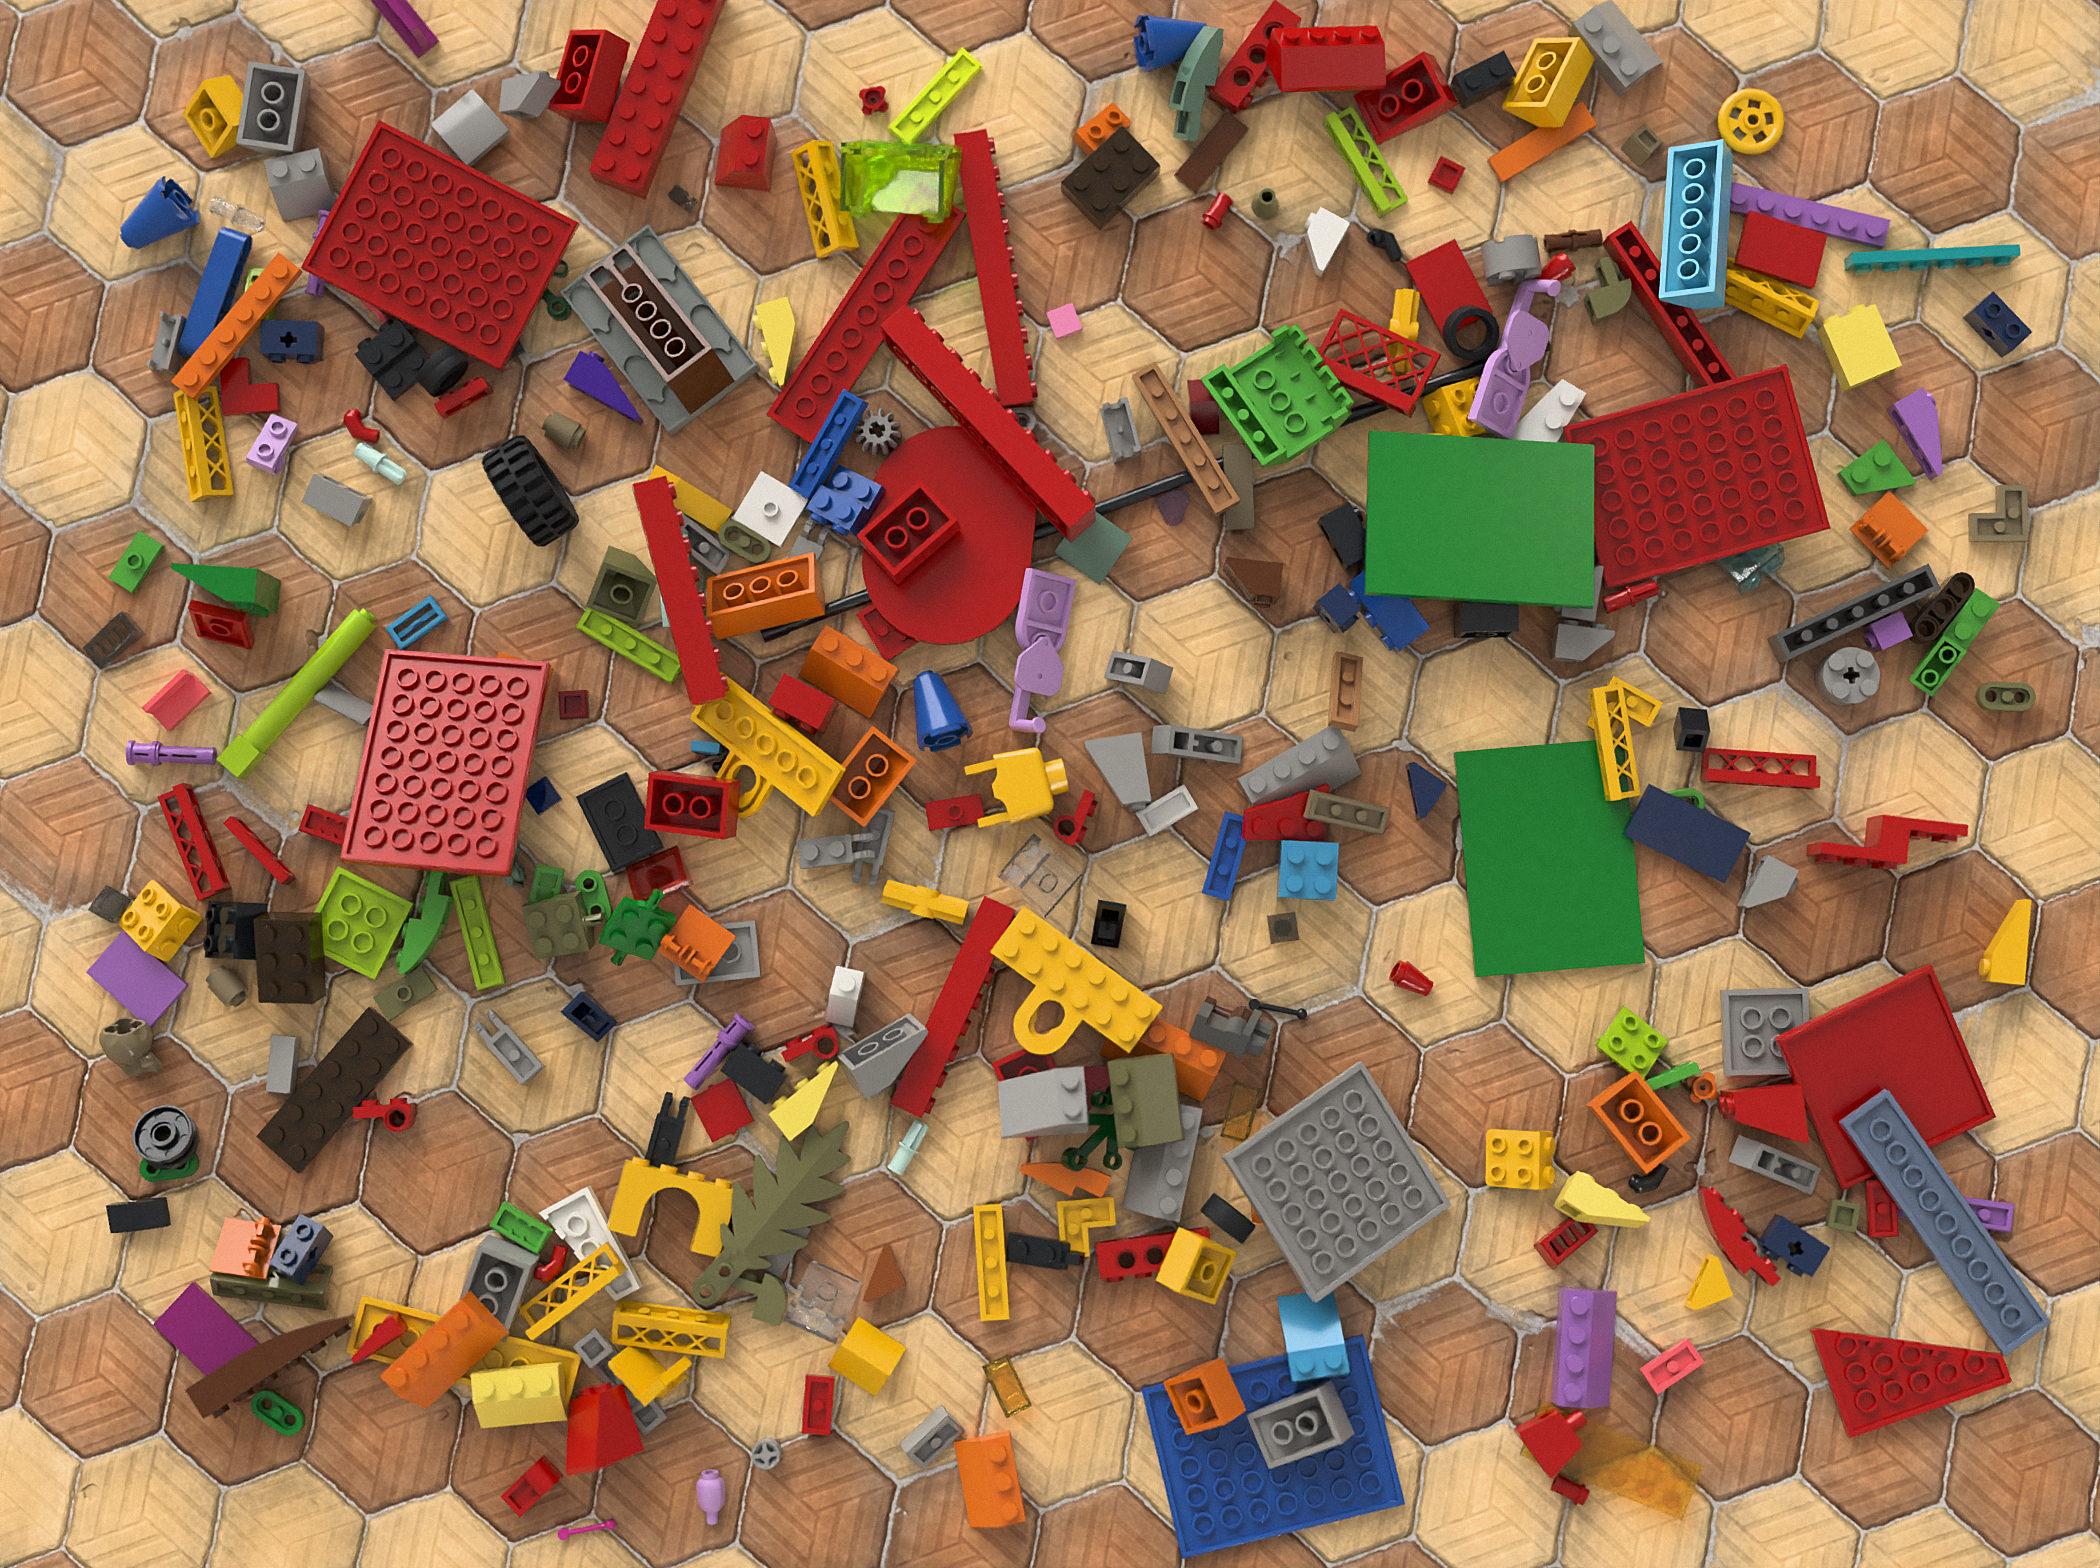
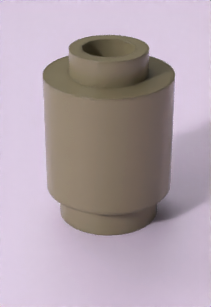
(563, 430)
(227, 986)

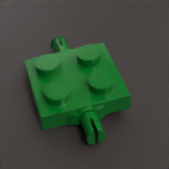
(637, 928)

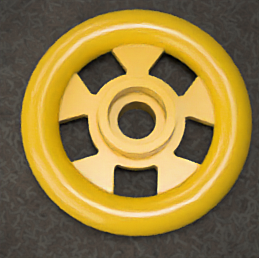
(1740, 100)

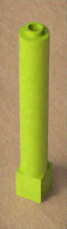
(249, 749)

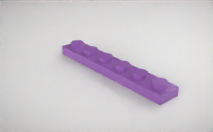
(1824, 218)

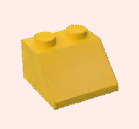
(215, 114)
(1196, 1266)

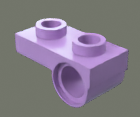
(270, 446)

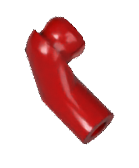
(353, 423)
(554, 1268)

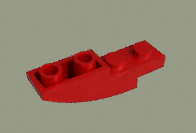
(1726, 1231)

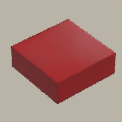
(1446, 175)

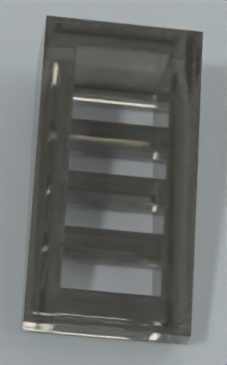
(127, 641)

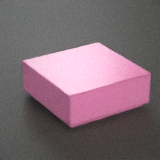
(1064, 321)

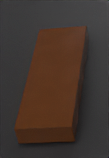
(1211, 152)

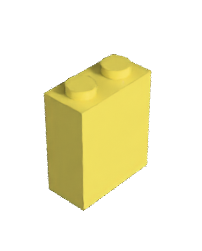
(1858, 346)

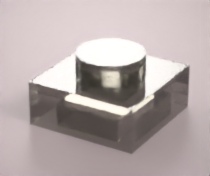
(1282, 927)

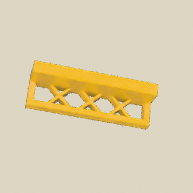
(825, 171)
(1766, 304)
(194, 447)
(1605, 743)
(573, 1301)
(671, 1322)

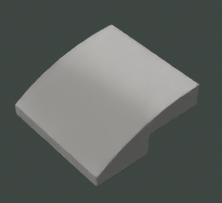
(470, 128)

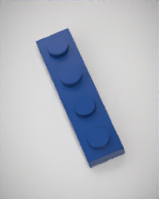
(828, 444)

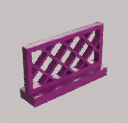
(407, 25)

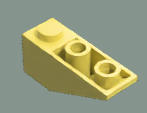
(780, 334)
(802, 1108)
(1591, 1203)

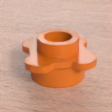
(1710, 1088)

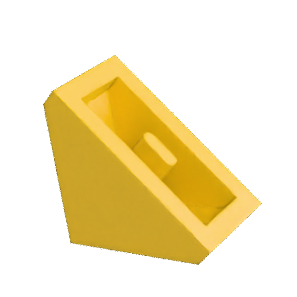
(1709, 1284)

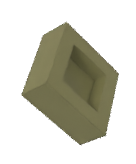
(1842, 1215)

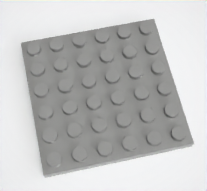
(1336, 1181)

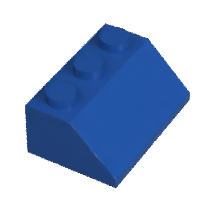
(1393, 616)

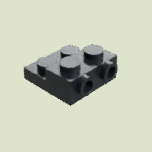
(392, 358)

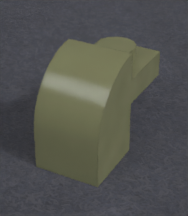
(1612, 297)
(771, 1295)

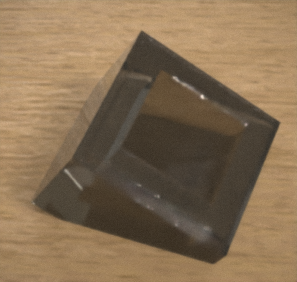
(110, 904)

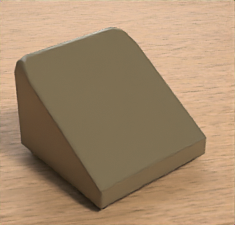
(1641, 145)

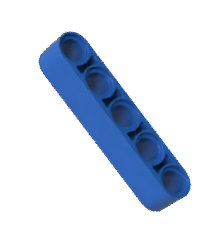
(216, 288)

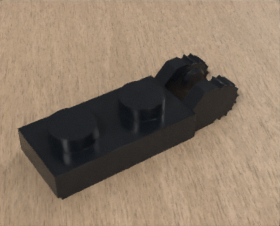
(667, 1133)

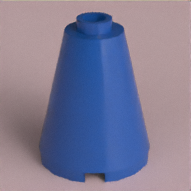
(1163, 40)
(159, 215)
(937, 714)

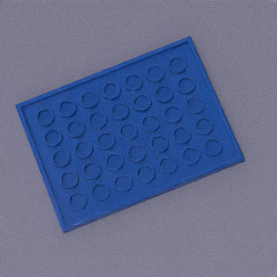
(1227, 1493)

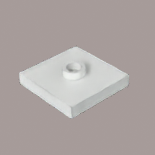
(771, 509)

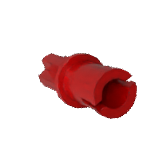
(1630, 596)

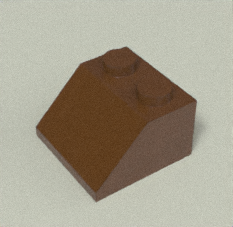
(1255, 579)

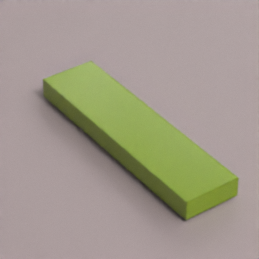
(630, 644)
(477, 932)

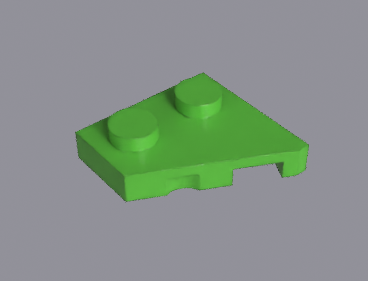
(1876, 472)

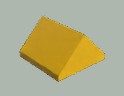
(867, 1356)

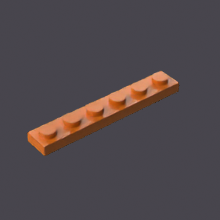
(236, 326)

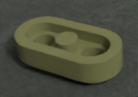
(745, 543)
(2004, 696)

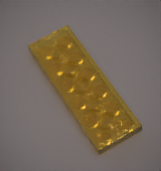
(1629, 1467)

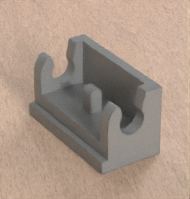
(165, 352)
(1120, 430)
(336, 499)

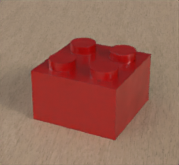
(802, 703)

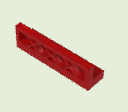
(1760, 778)
(200, 839)

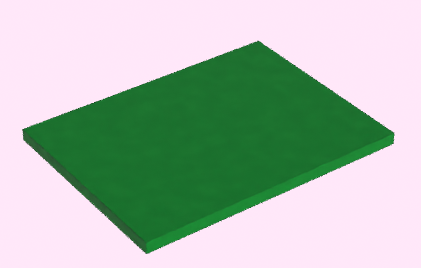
(1480, 520)
(1546, 860)

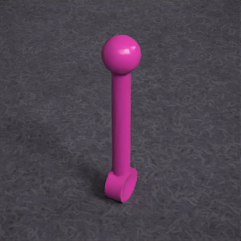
(564, 1533)

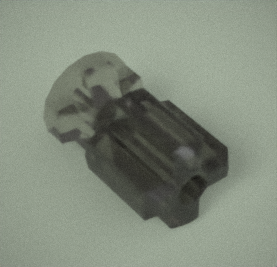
(681, 196)

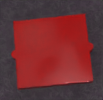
(722, 1109)

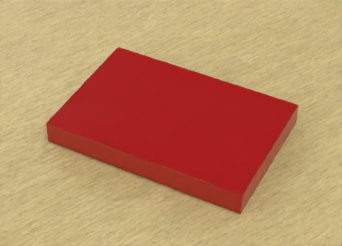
(1780, 249)
(1446, 284)

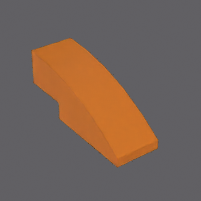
(1065, 1180)

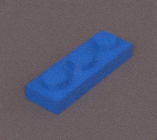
(1225, 858)

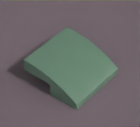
(1095, 549)

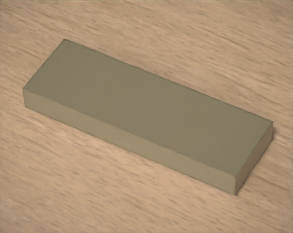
(1238, 470)
(1346, 812)

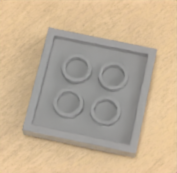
(1753, 1021)

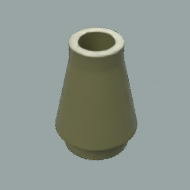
(1265, 209)

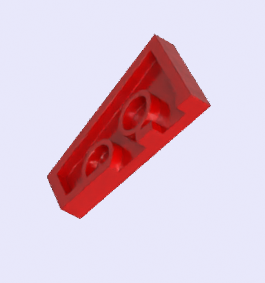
(1283, 820)

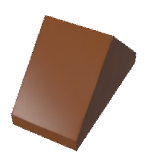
(886, 1276)

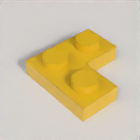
(1639, 705)
(1080, 1214)

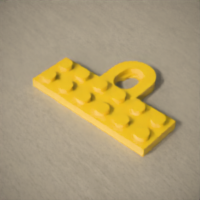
(771, 748)
(1076, 981)

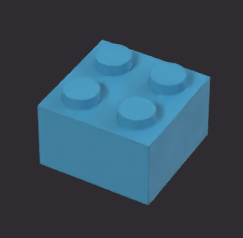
(1307, 870)

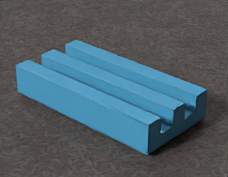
(442, 617)

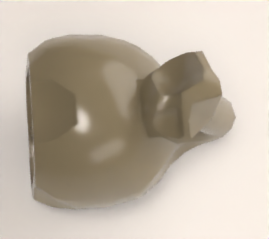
(129, 1045)

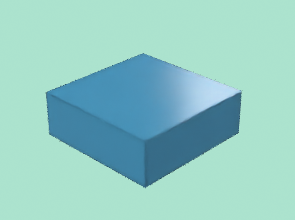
(706, 748)

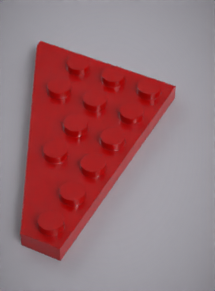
(1894, 1379)

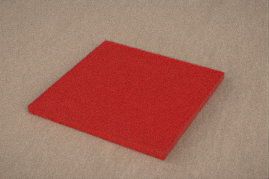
(1893, 1041)

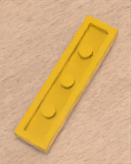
(991, 1262)

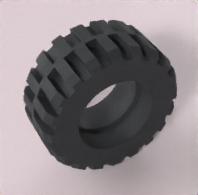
(530, 490)

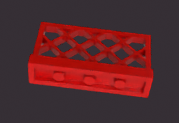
(1368, 386)

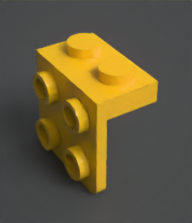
(1450, 408)
(159, 922)
(1520, 1159)
(646, 1375)

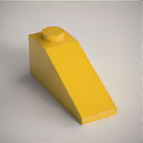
(695, 503)
(2007, 953)

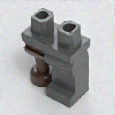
(1231, 1030)

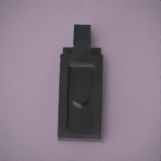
(1042, 1252)

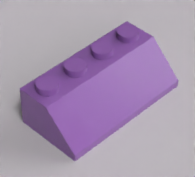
(1583, 1347)

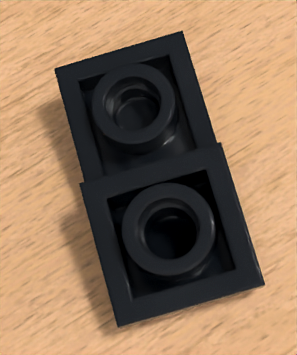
(138, 1215)

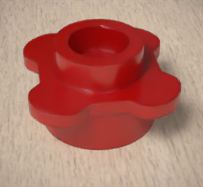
(870, 93)

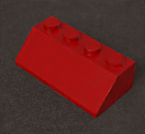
(1327, 58)

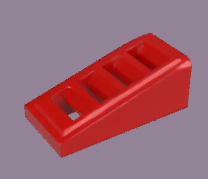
(1546, 1251)
(387, 1332)

